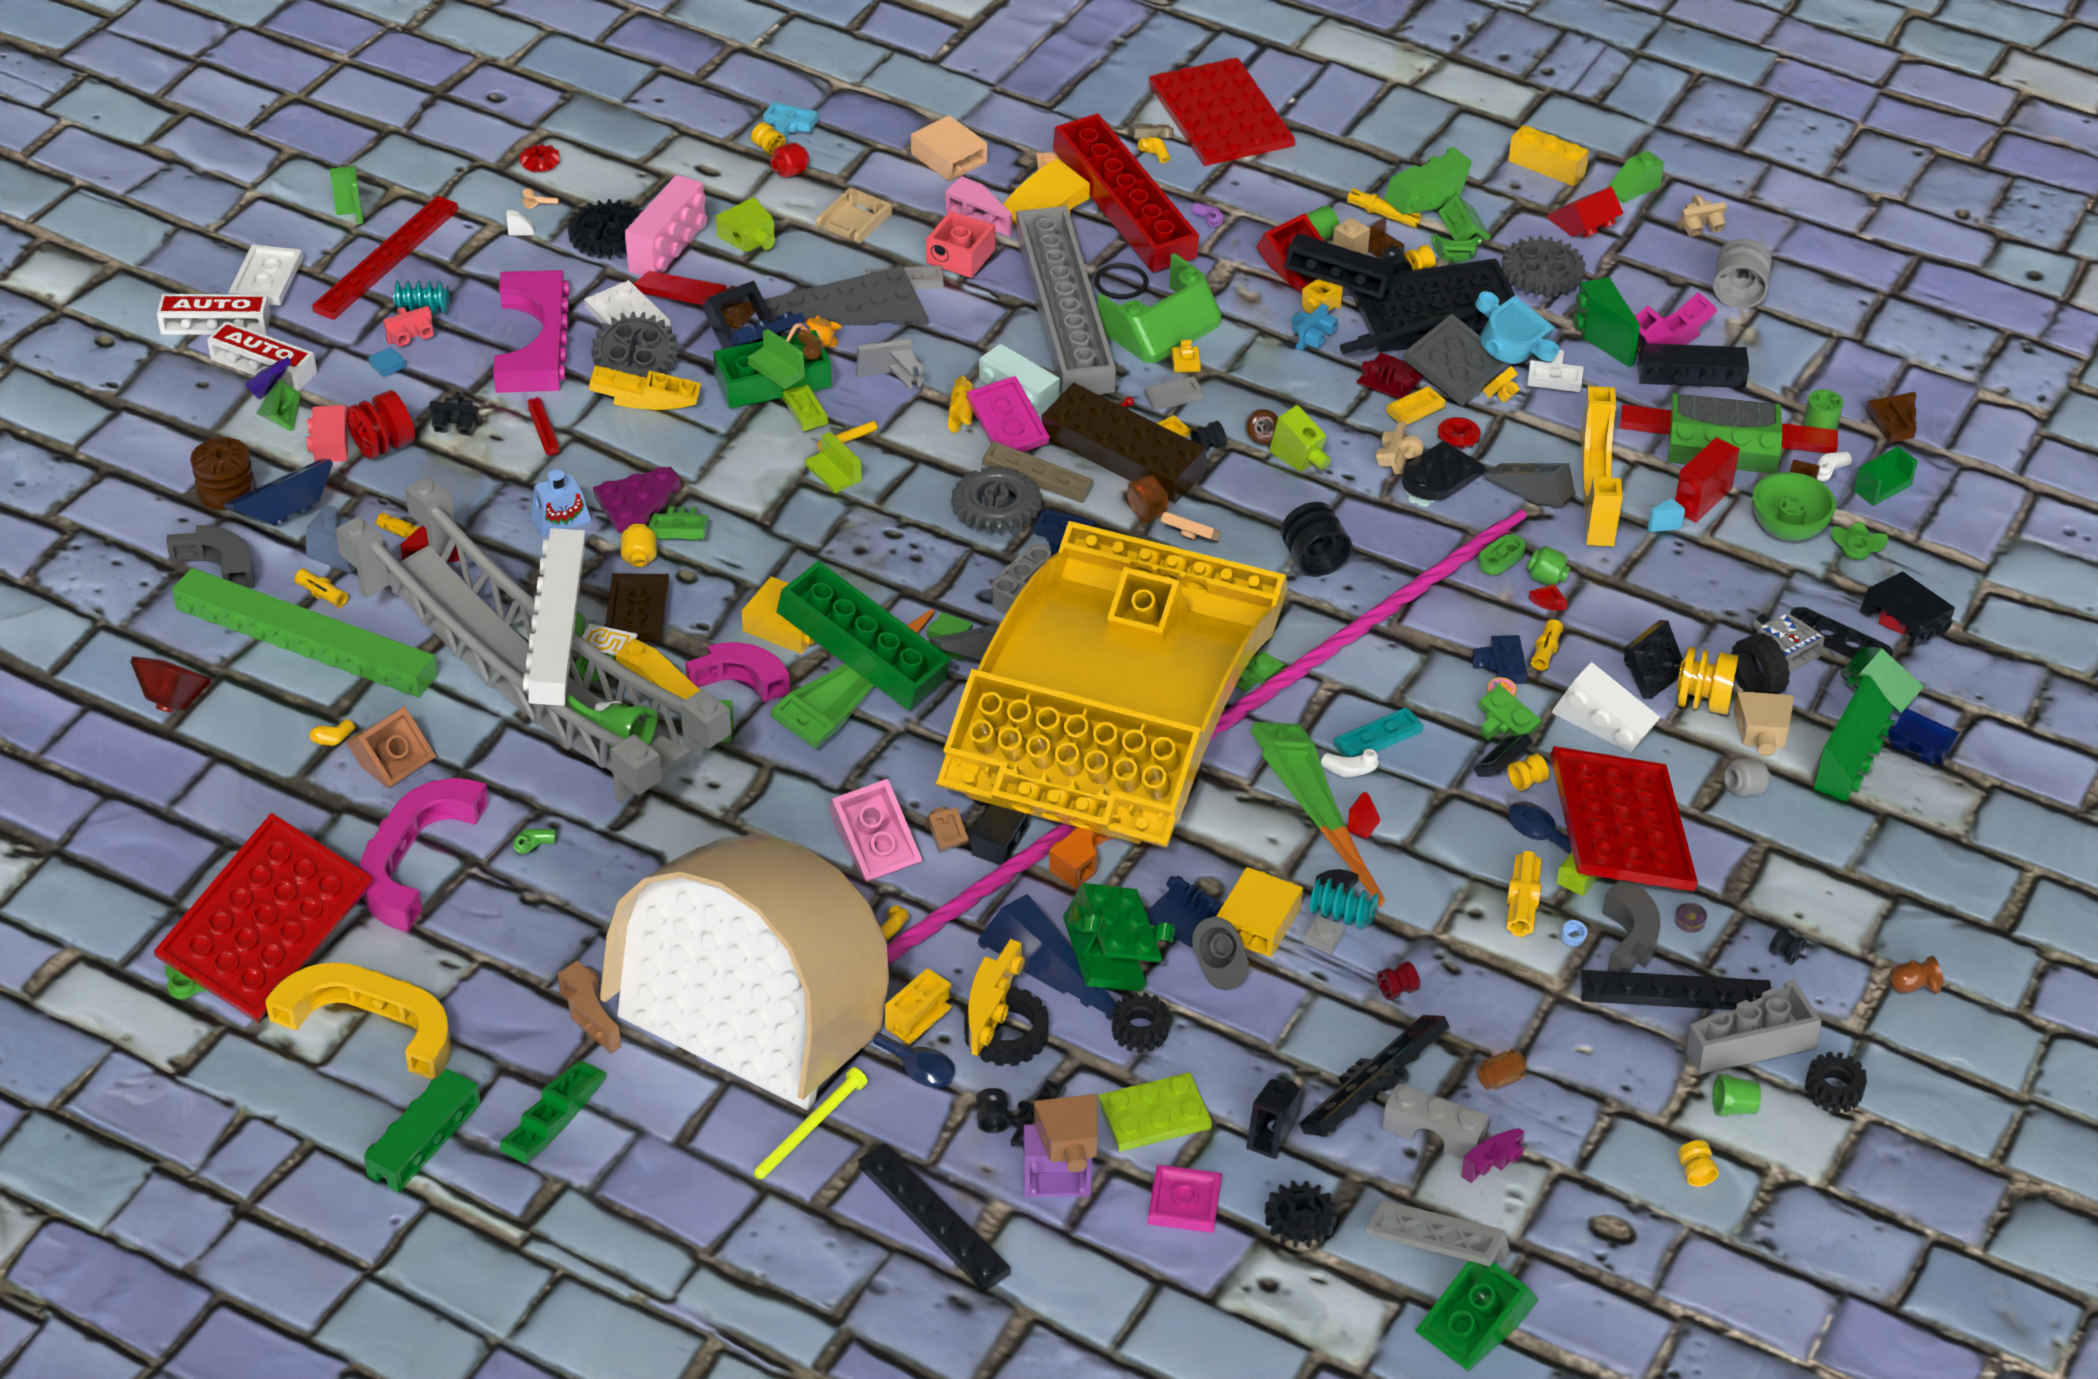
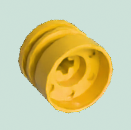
(1707, 680)

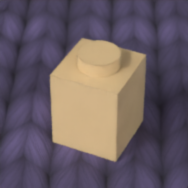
(1352, 235)

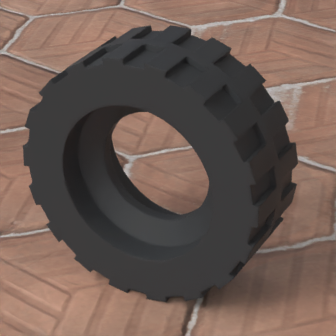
(1771, 659)

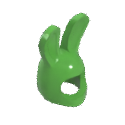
(620, 719)

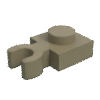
(1149, 130)

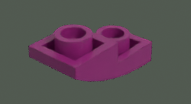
(1494, 1151)

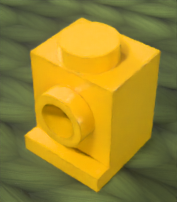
(1315, 295)

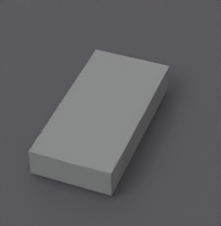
(1173, 393)

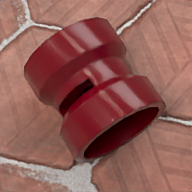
(1398, 980)

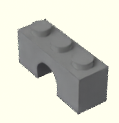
(1455, 1124)

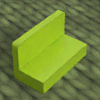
(835, 464)

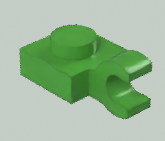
(1259, 670)

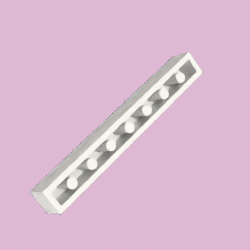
(555, 617)

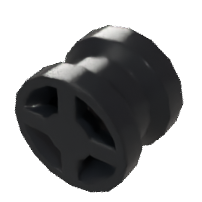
(1787, 945)

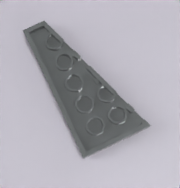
(856, 300)

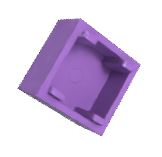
(1050, 1178)

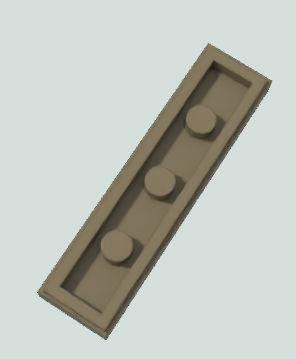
(1042, 472)

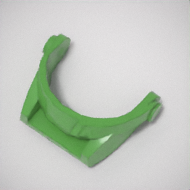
(1443, 246)

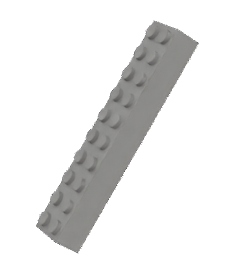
(1065, 300)

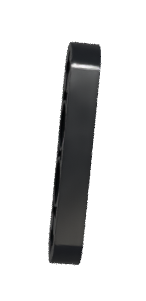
(1841, 633)

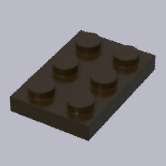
(638, 604)

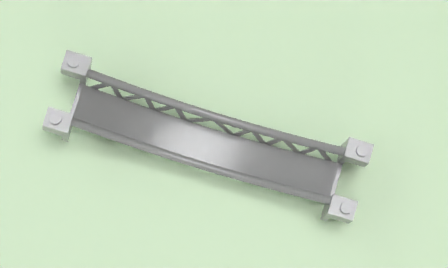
(500, 653)

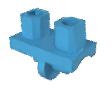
(1312, 327)

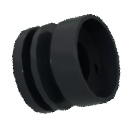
(1316, 539)

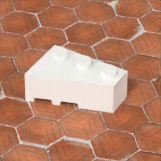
(1606, 709)

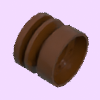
(221, 471)

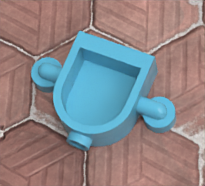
(1515, 330)

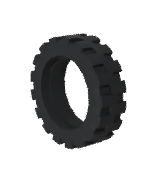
(1022, 1048)

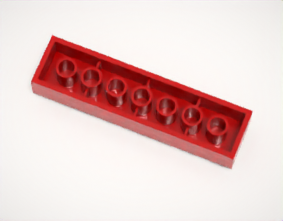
(1126, 192)

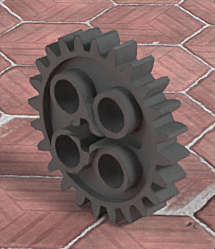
(1543, 266)
(655, 345)

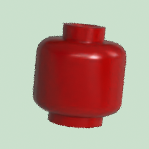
(789, 159)

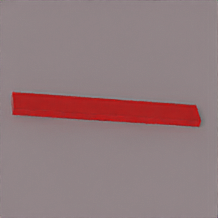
(385, 258)
(1793, 436)

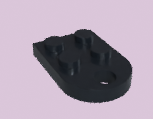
(1441, 471)

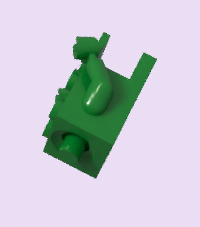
(1112, 935)

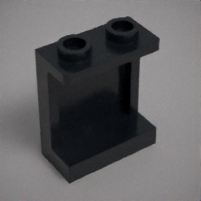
(1911, 605)

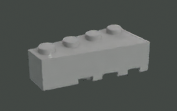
(1755, 1031)

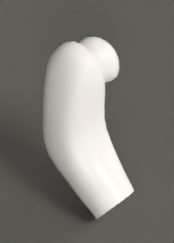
(1831, 462)
(1351, 766)

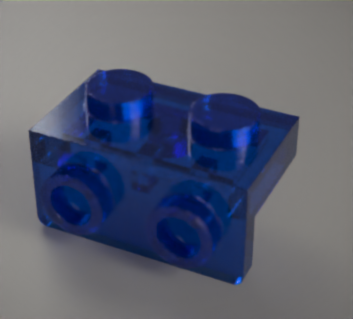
(1923, 736)

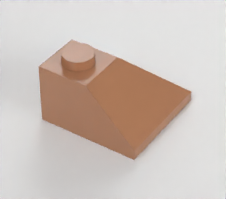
(391, 748)

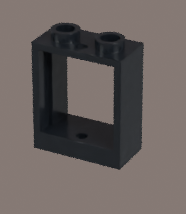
(732, 298)

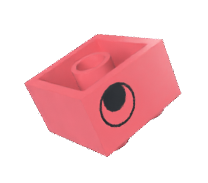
(960, 244)

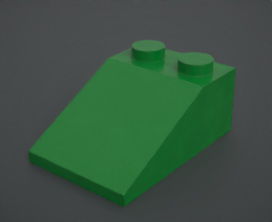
(1606, 320)
(1476, 1313)

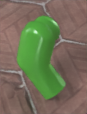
(531, 838)

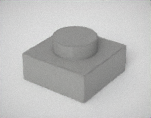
(1324, 935)

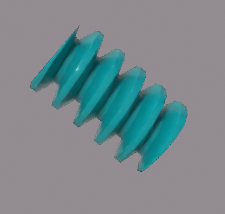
(421, 297)
(1343, 904)

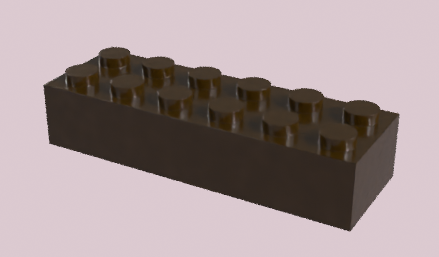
(1124, 441)

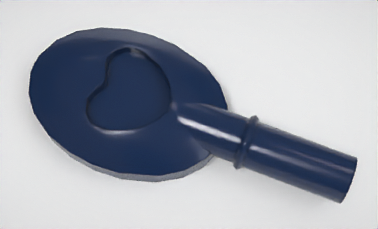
(1537, 824)
(920, 1063)

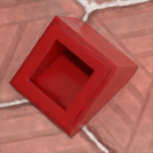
(1363, 816)

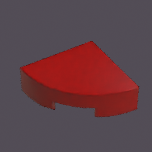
(1548, 598)

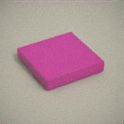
(1184, 1198)

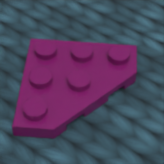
(636, 497)

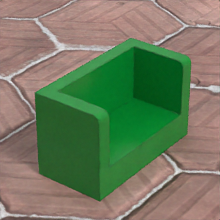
(1885, 476)

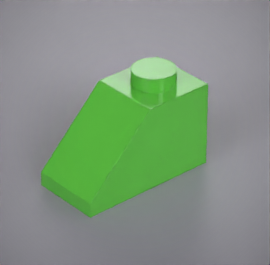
(1638, 176)

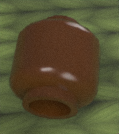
(1251, 423)

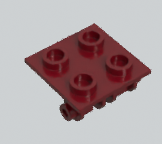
(1389, 376)

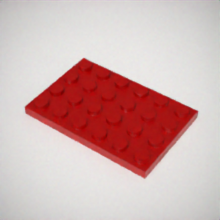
(1221, 111)
(1623, 819)
(263, 916)

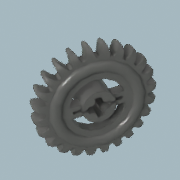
(996, 508)

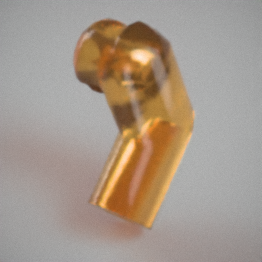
(813, 344)

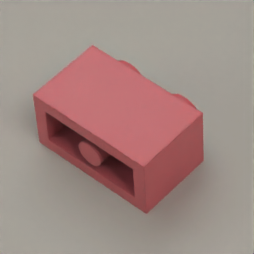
(328, 433)

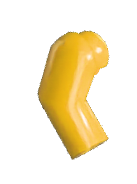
(1154, 146)
(331, 735)
(897, 919)

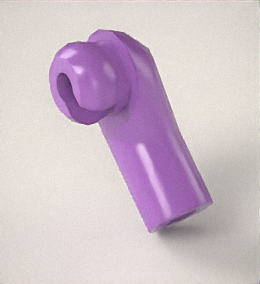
(1211, 214)

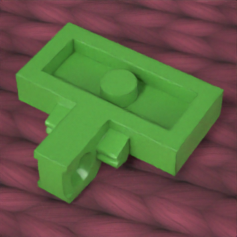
(1506, 715)

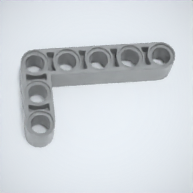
(1016, 575)

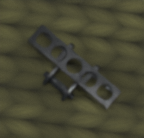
(1028, 1109)

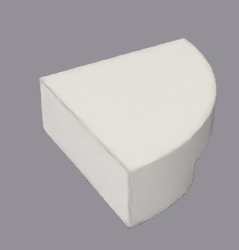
(518, 224)

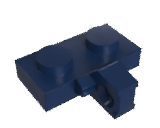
(1053, 526)
(1503, 656)

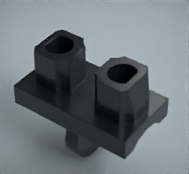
(455, 411)

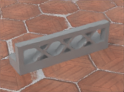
(1438, 1233)

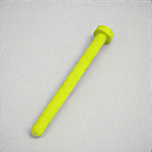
(854, 1079)

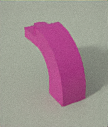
(1678, 327)
(741, 663)

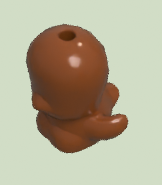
(1914, 975)

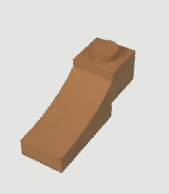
(581, 991)

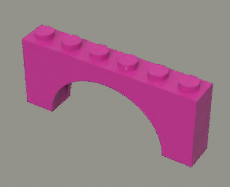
(539, 364)

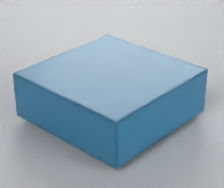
(387, 362)

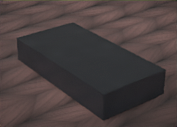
(1503, 755)

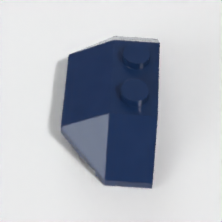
(284, 495)

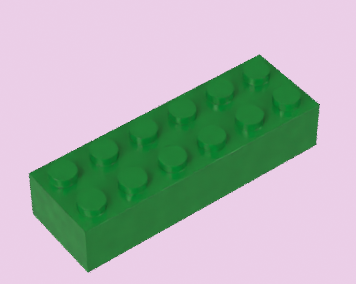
(863, 635)

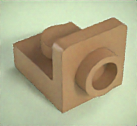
(946, 828)

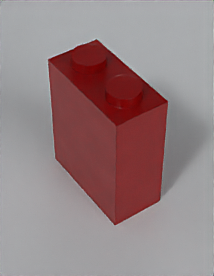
(1707, 478)

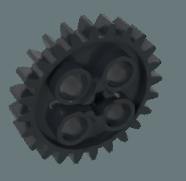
(602, 228)

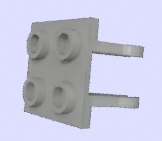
(889, 358)

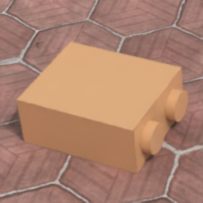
(948, 148)

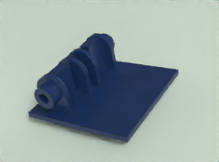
(1183, 908)

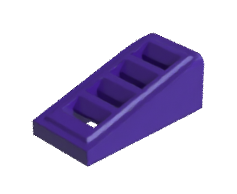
(264, 380)

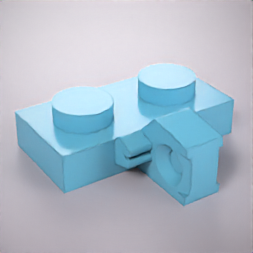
(790, 118)

